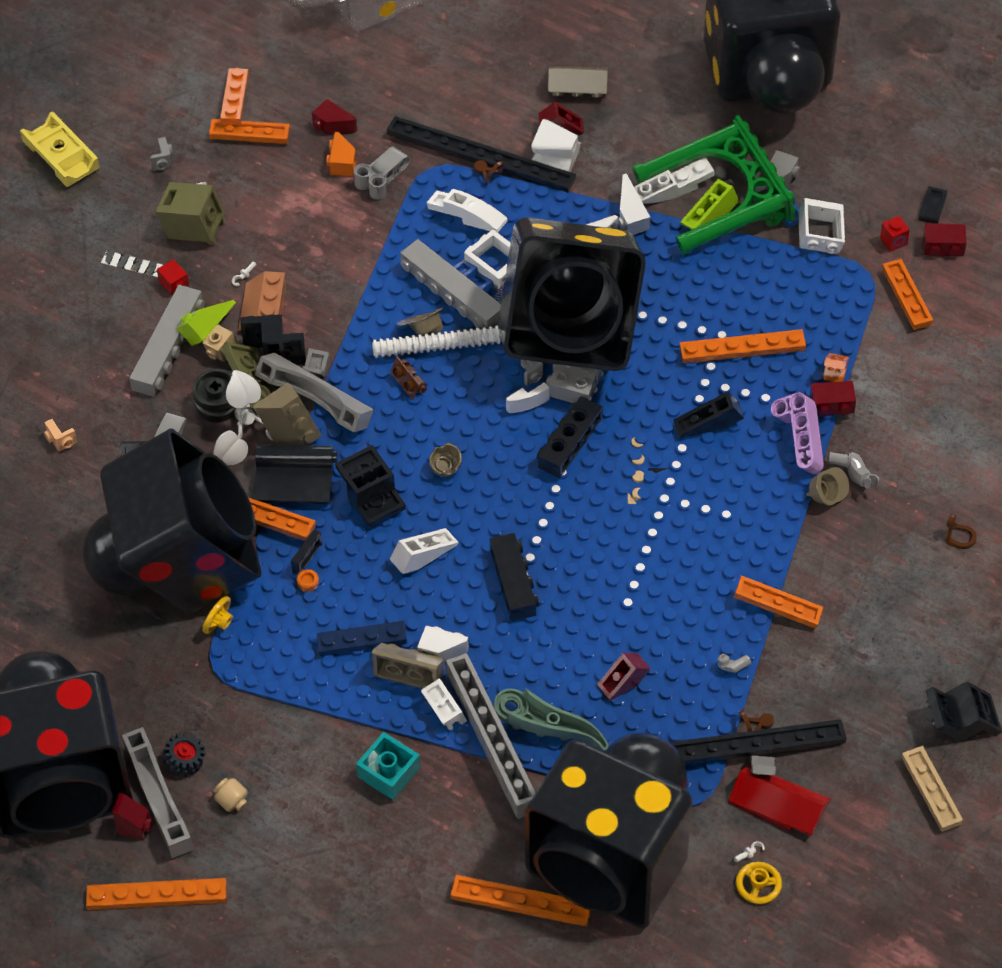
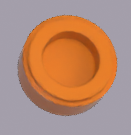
(307, 580)

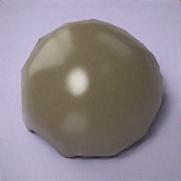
(445, 460)

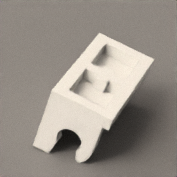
(443, 704)

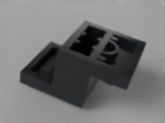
(269, 333)
(370, 486)
(963, 711)

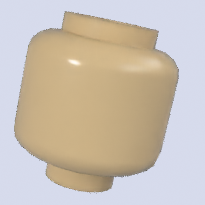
(230, 795)

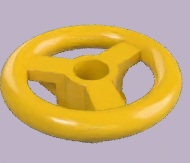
(218, 616)
(759, 873)

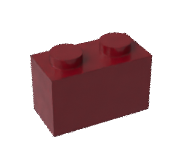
(944, 239)
(833, 398)

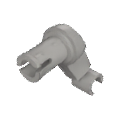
(855, 468)

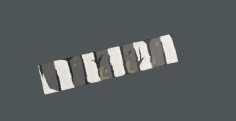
(131, 263)

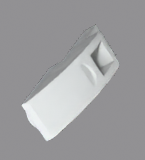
(675, 184)
(471, 209)

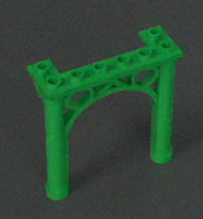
(725, 145)

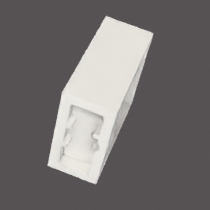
(832, 213)
(486, 242)

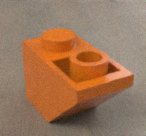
(342, 157)

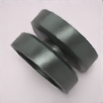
(210, 396)

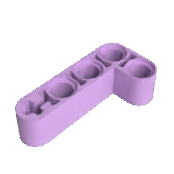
(809, 455)

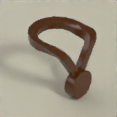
(481, 167)
(950, 523)
(766, 720)

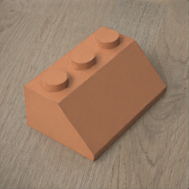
(264, 295)

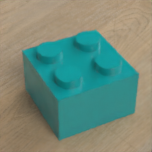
(388, 765)

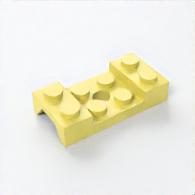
(69, 162)

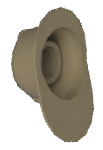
(425, 323)
(829, 486)

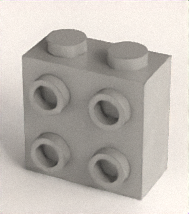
(572, 382)

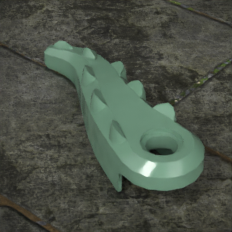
(544, 719)

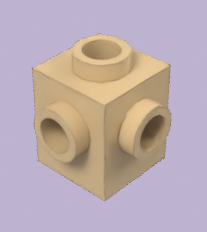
(215, 341)

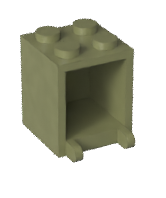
(190, 212)

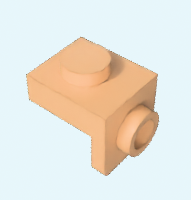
(60, 440)

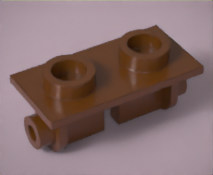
(405, 375)

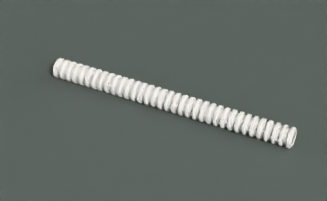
(438, 341)

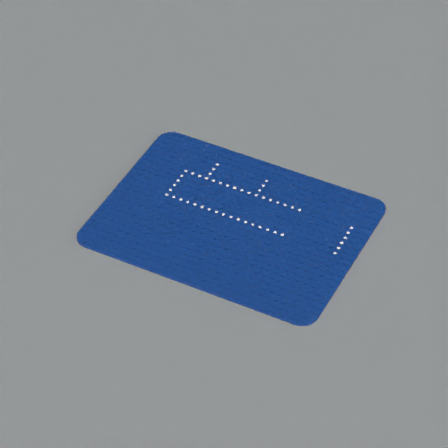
(604, 570)

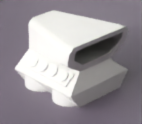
(555, 146)

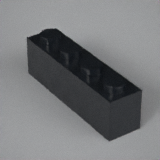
(512, 576)

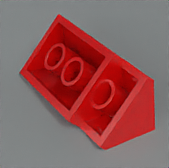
(779, 801)

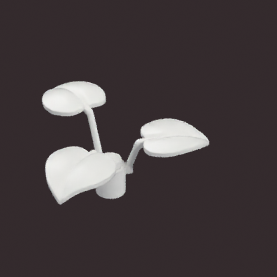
(239, 393)

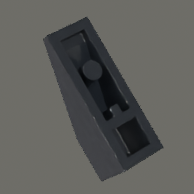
(710, 416)

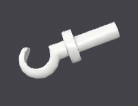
(244, 273)
(748, 852)

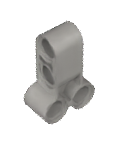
(380, 172)

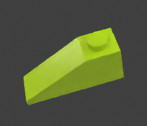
(715, 203)
(199, 324)

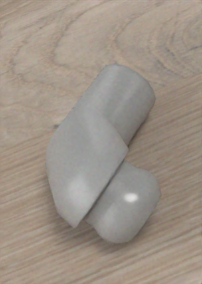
(734, 666)

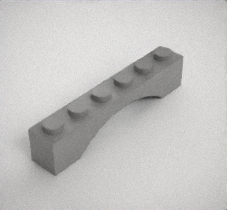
(344, 408)
(156, 792)

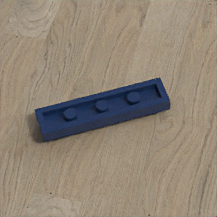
(361, 638)

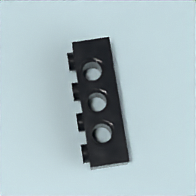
(557, 462)

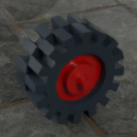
(183, 754)

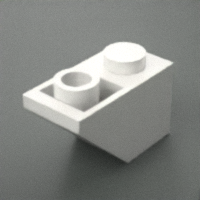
(442, 643)

